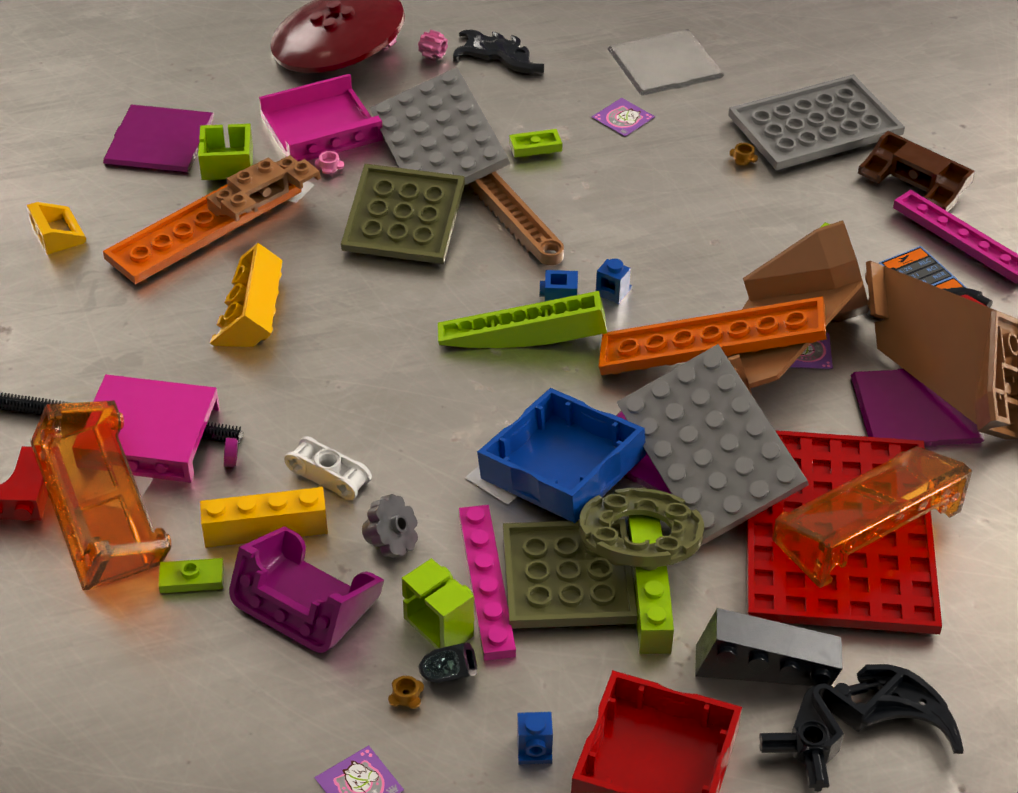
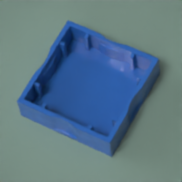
(562, 454)

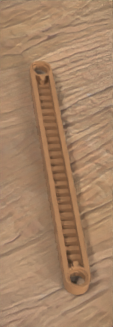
(518, 218)

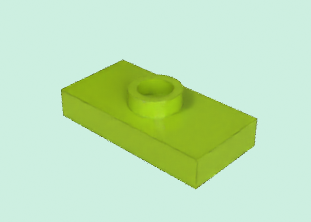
(191, 575)

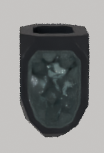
(449, 663)

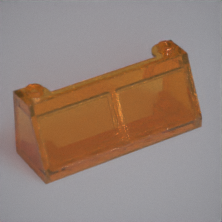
(96, 493)
(868, 508)

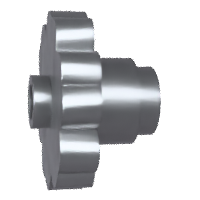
(391, 526)

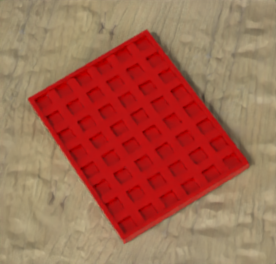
(882, 585)

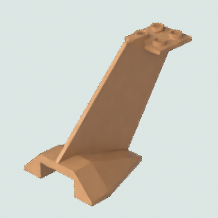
(810, 268)
(949, 346)

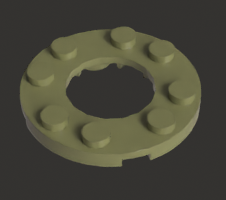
(600, 514)

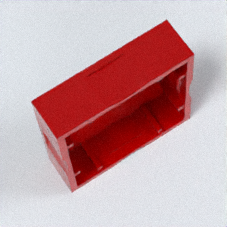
(656, 741)

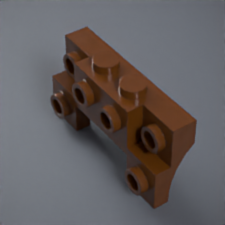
(919, 167)

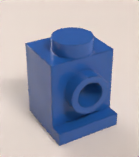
(616, 274)
(559, 284)
(534, 738)

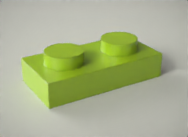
(535, 143)

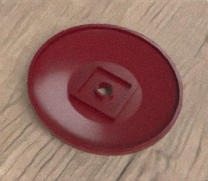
(335, 33)

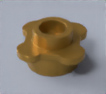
(743, 154)
(409, 685)

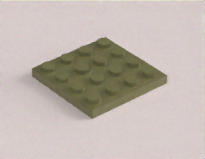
(403, 213)
(562, 581)

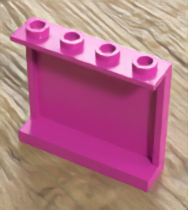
(319, 119)
(160, 423)

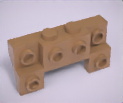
(260, 185)

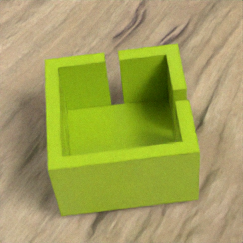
(220, 162)
(438, 605)

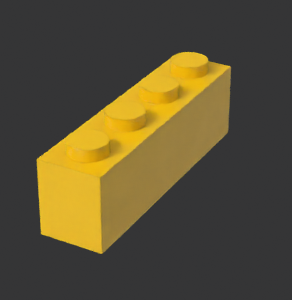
(250, 300)
(253, 516)

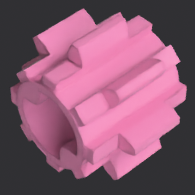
(432, 45)

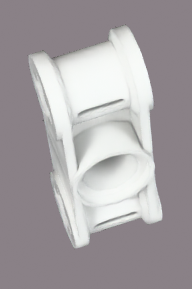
(328, 468)

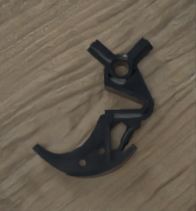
(897, 698)

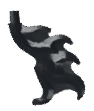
(499, 48)

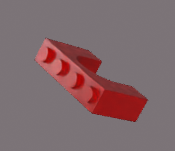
(24, 493)

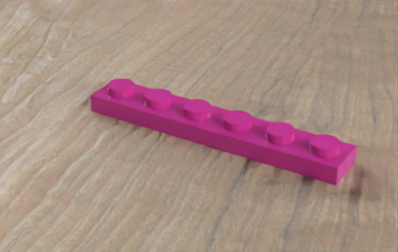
(959, 234)
(486, 583)

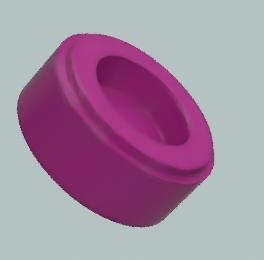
(230, 452)

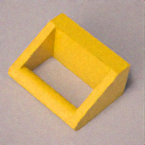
(53, 239)

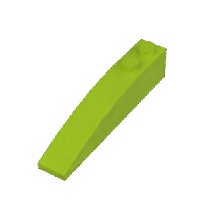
(528, 324)
(652, 592)

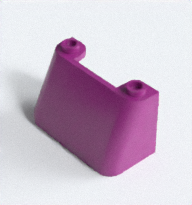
(295, 596)

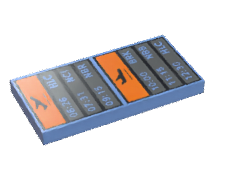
(924, 267)

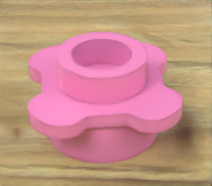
(329, 162)

